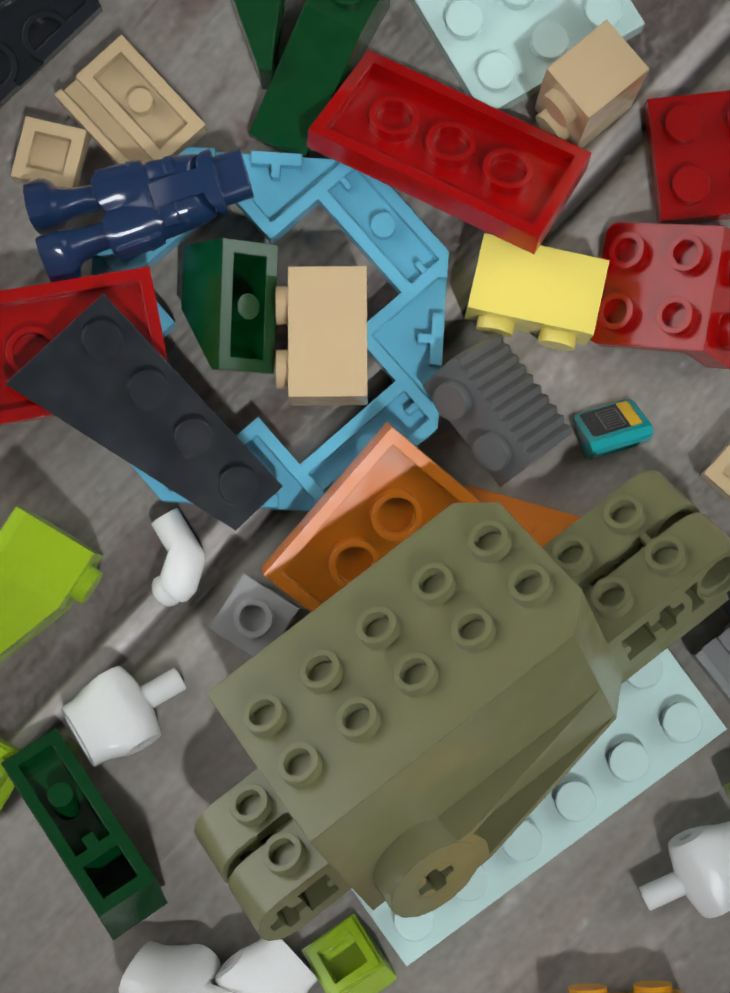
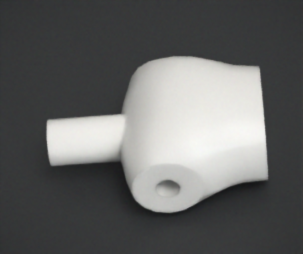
(117, 715)
(700, 871)
(265, 969)
(172, 970)

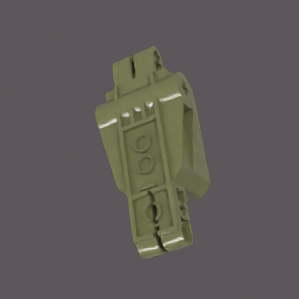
(446, 699)

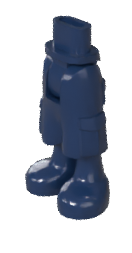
(140, 204)

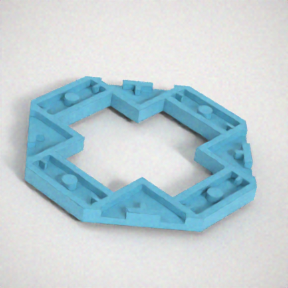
(400, 338)

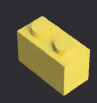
(536, 293)

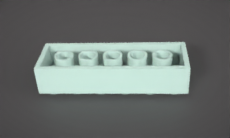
(656, 729)

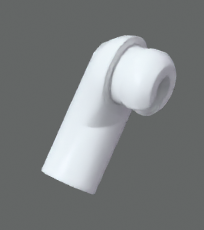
(183, 562)

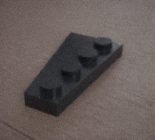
(133, 403)

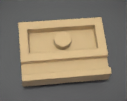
(130, 107)

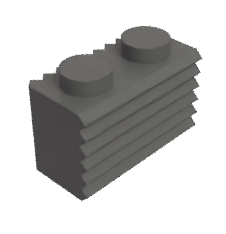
(497, 408)

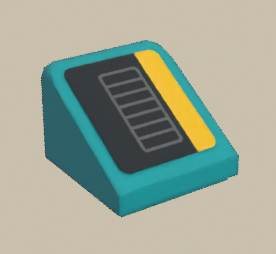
(612, 428)

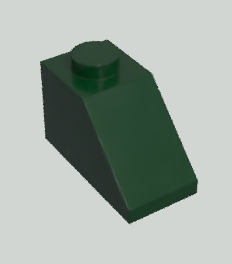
(232, 302)

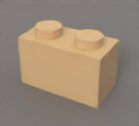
(590, 86)
(325, 335)

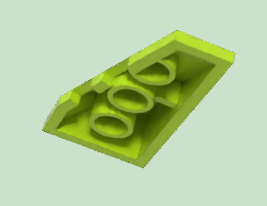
(40, 577)

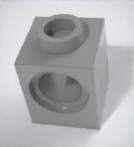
(253, 616)

